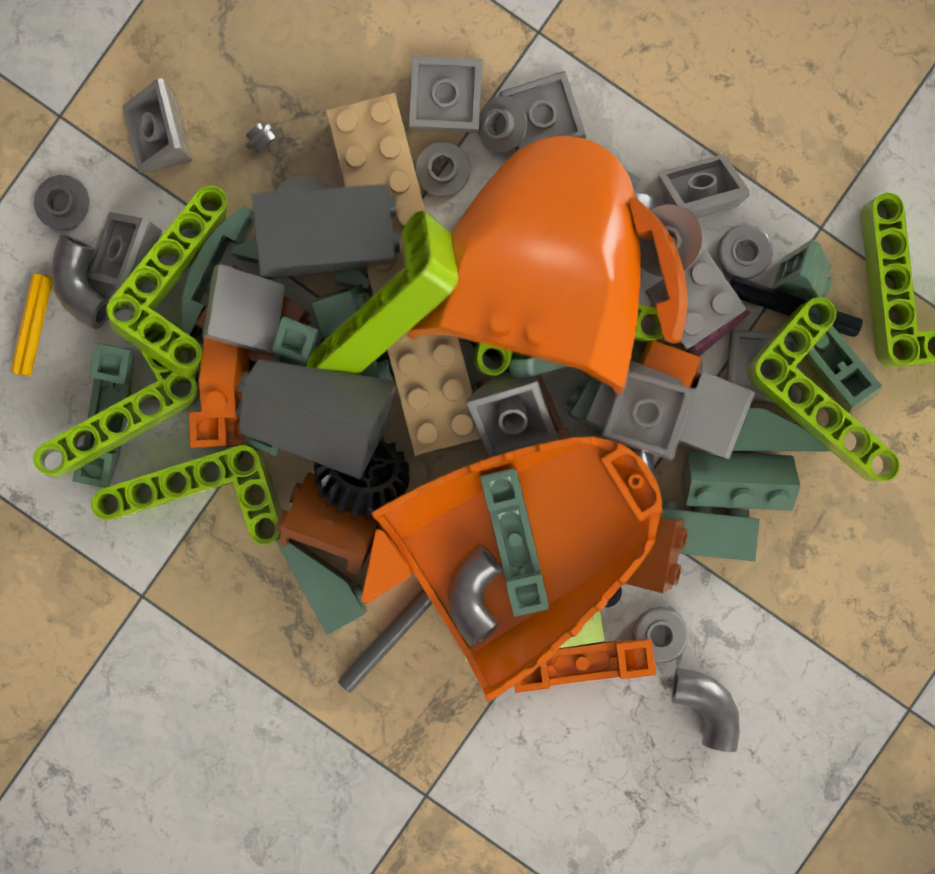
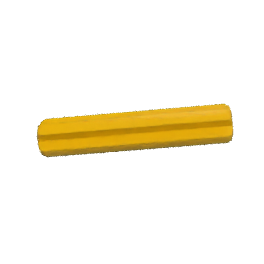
(31, 324)

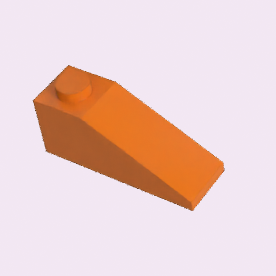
(219, 378)

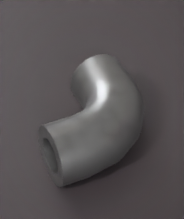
(72, 285)
(467, 595)
(714, 703)

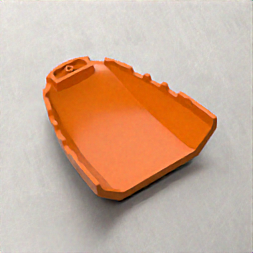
(549, 261)
(591, 527)

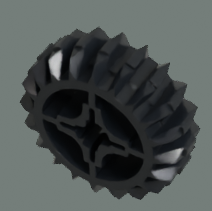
(381, 482)

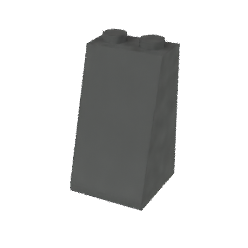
(324, 230)
(316, 413)

